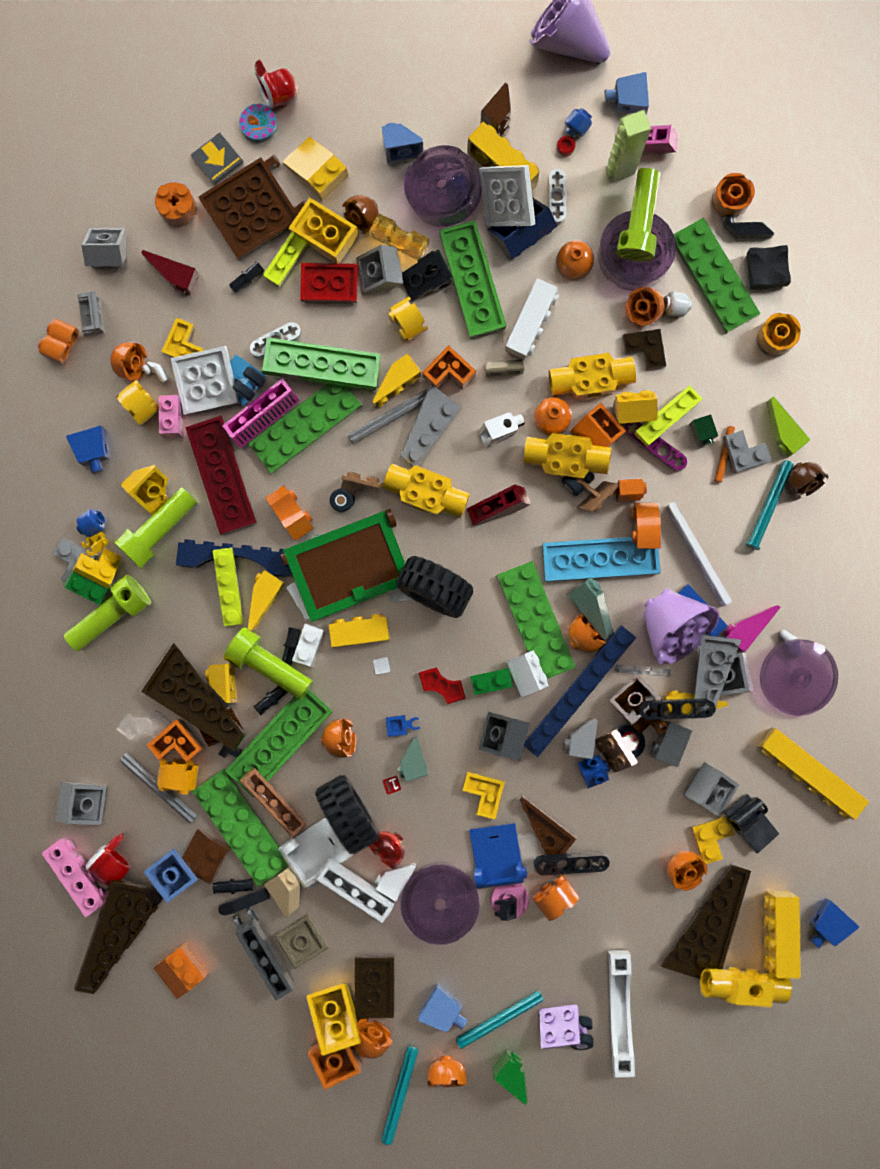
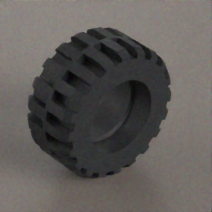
(434, 586)
(347, 814)

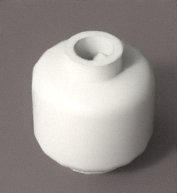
(677, 304)

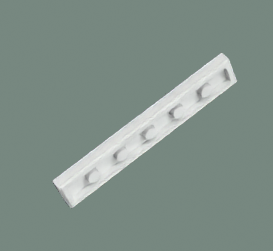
(698, 554)

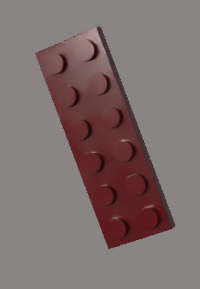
(221, 475)

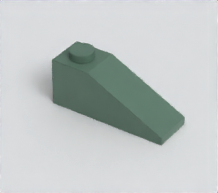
(592, 604)

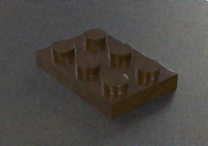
(374, 986)

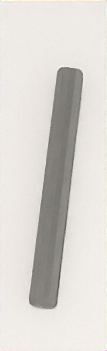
(387, 417)
(148, 779)

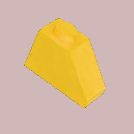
(147, 487)

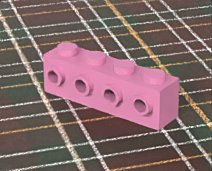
(73, 875)

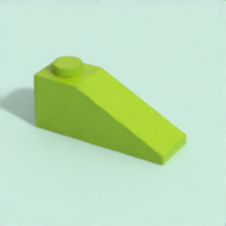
(786, 431)

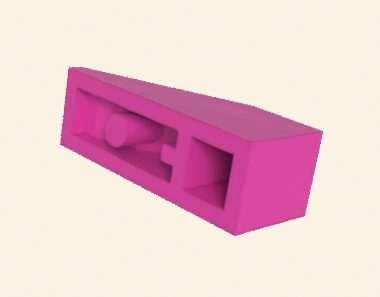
(662, 139)
(749, 628)

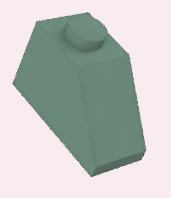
(413, 762)

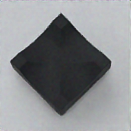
(768, 267)

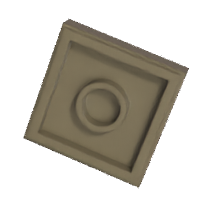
(301, 941)

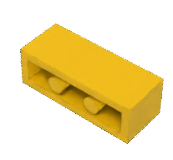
(359, 631)

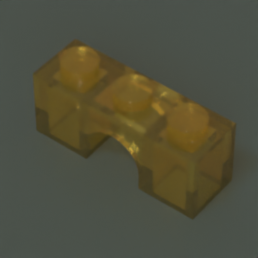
(389, 233)

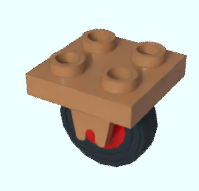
(621, 747)

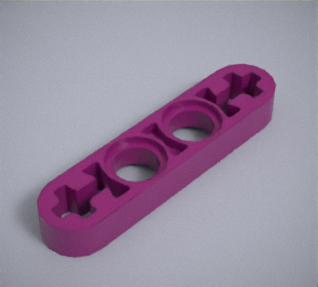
(653, 448)

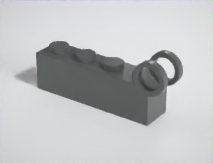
(263, 955)

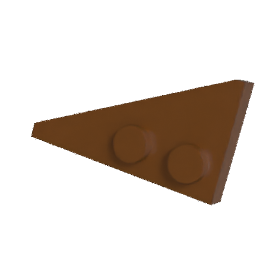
(552, 835)

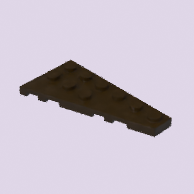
(185, 693)
(117, 926)
(710, 931)

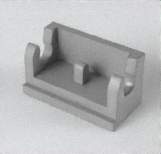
(90, 313)

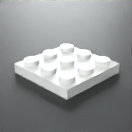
(507, 195)
(204, 380)

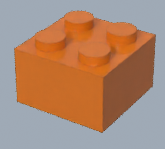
(334, 1066)

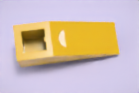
(400, 375)

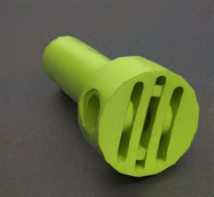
(638, 242)
(139, 544)
(126, 598)
(246, 650)

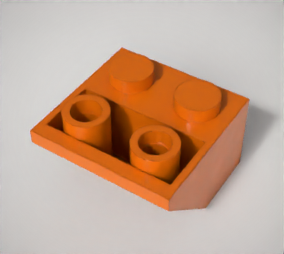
(599, 426)

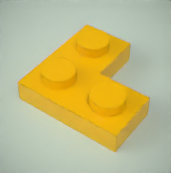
(178, 338)
(98, 571)
(489, 790)
(706, 837)

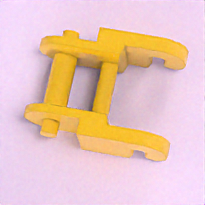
(96, 543)

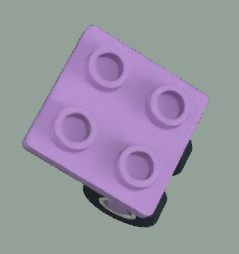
(565, 1028)

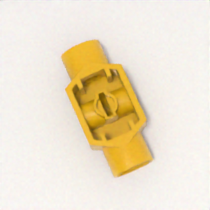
(592, 376)
(567, 455)
(425, 491)
(745, 987)

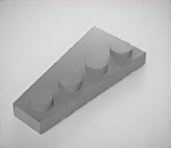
(433, 418)
(714, 666)

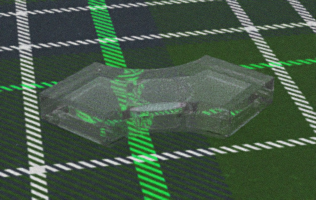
(651, 671)
(153, 724)

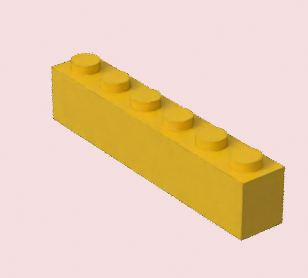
(813, 773)

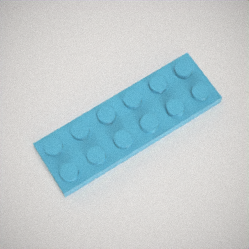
(598, 559)

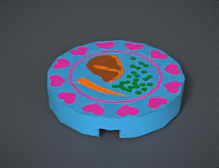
(257, 122)

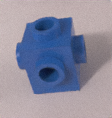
(594, 771)

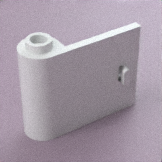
(311, 850)

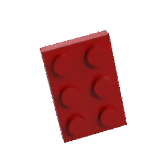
(329, 282)

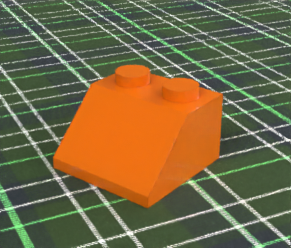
(181, 971)

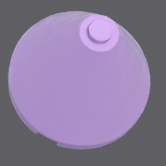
(571, 30)

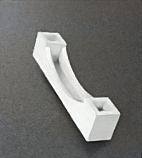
(620, 1014)

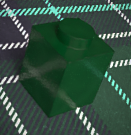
(704, 430)

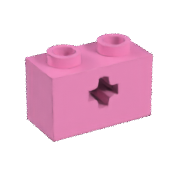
(170, 416)

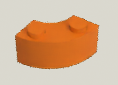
(289, 512)
(646, 525)

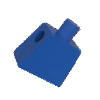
(90, 447)
(831, 925)

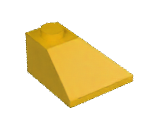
(222, 680)

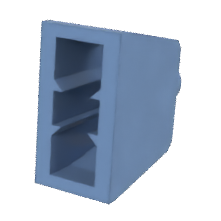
(630, 93)
(442, 1011)

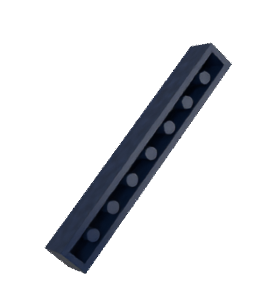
(578, 690)

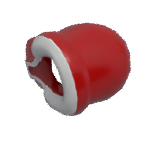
(275, 87)
(108, 863)

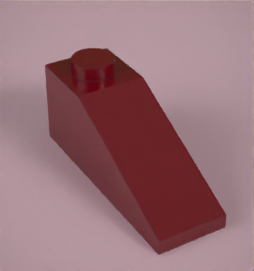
(178, 275)
(499, 505)

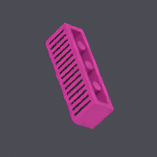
(261, 413)

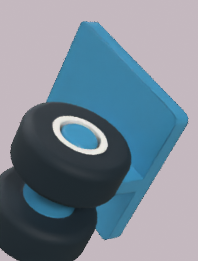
(246, 379)

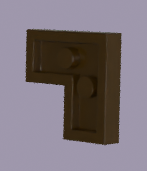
(648, 342)

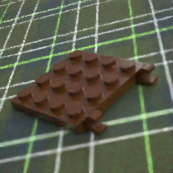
(250, 207)

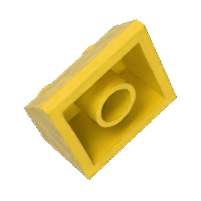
(636, 407)

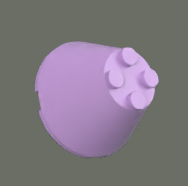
(677, 625)

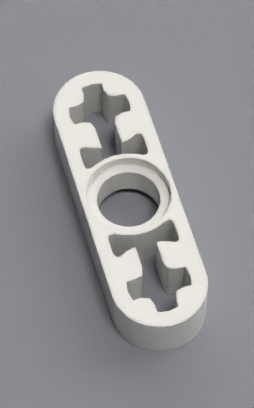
(552, 189)
(285, 328)

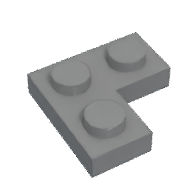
(742, 456)
(69, 552)

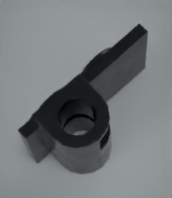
(420, 278)
(750, 821)

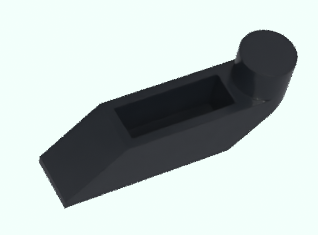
(746, 230)
(243, 902)

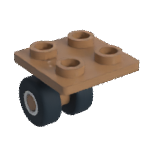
(596, 497)
(344, 498)

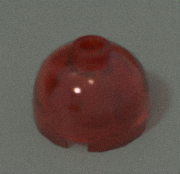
(389, 848)

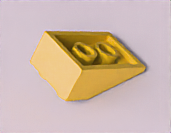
(316, 168)
(324, 230)
(334, 1018)

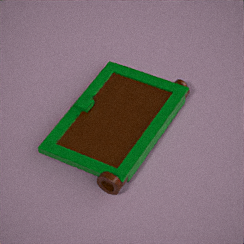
(346, 565)

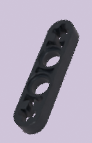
(676, 712)
(571, 859)

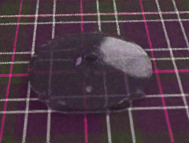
(799, 677)

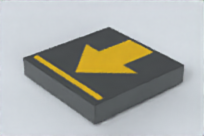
(217, 158)

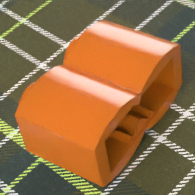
(58, 341)
(630, 490)

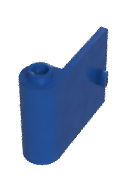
(497, 858)

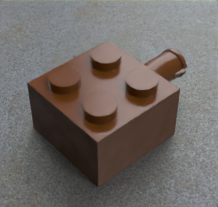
(629, 699)

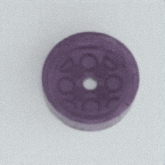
(453, 201)
(632, 274)
(436, 882)

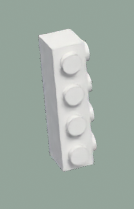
(531, 318)
(355, 889)

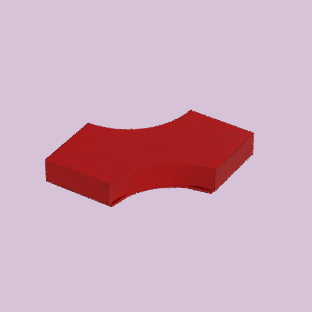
(434, 681)

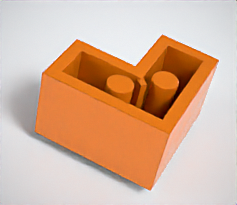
(448, 365)
(176, 737)

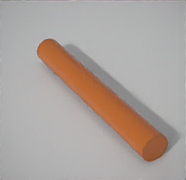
(724, 458)

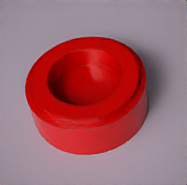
(566, 146)

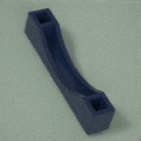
(196, 555)

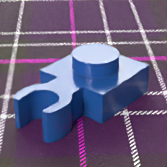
(398, 725)

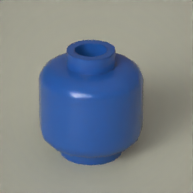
(578, 122)
(90, 523)

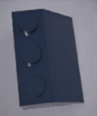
(516, 239)

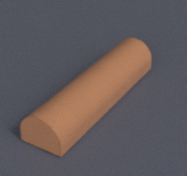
(273, 802)

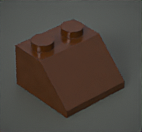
(498, 111)
(205, 856)

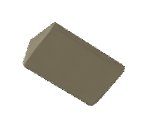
(504, 368)

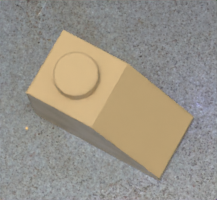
(285, 891)

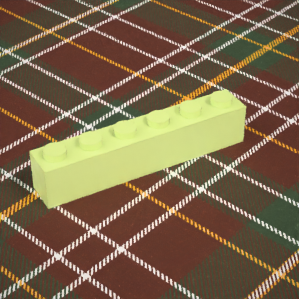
(628, 146)

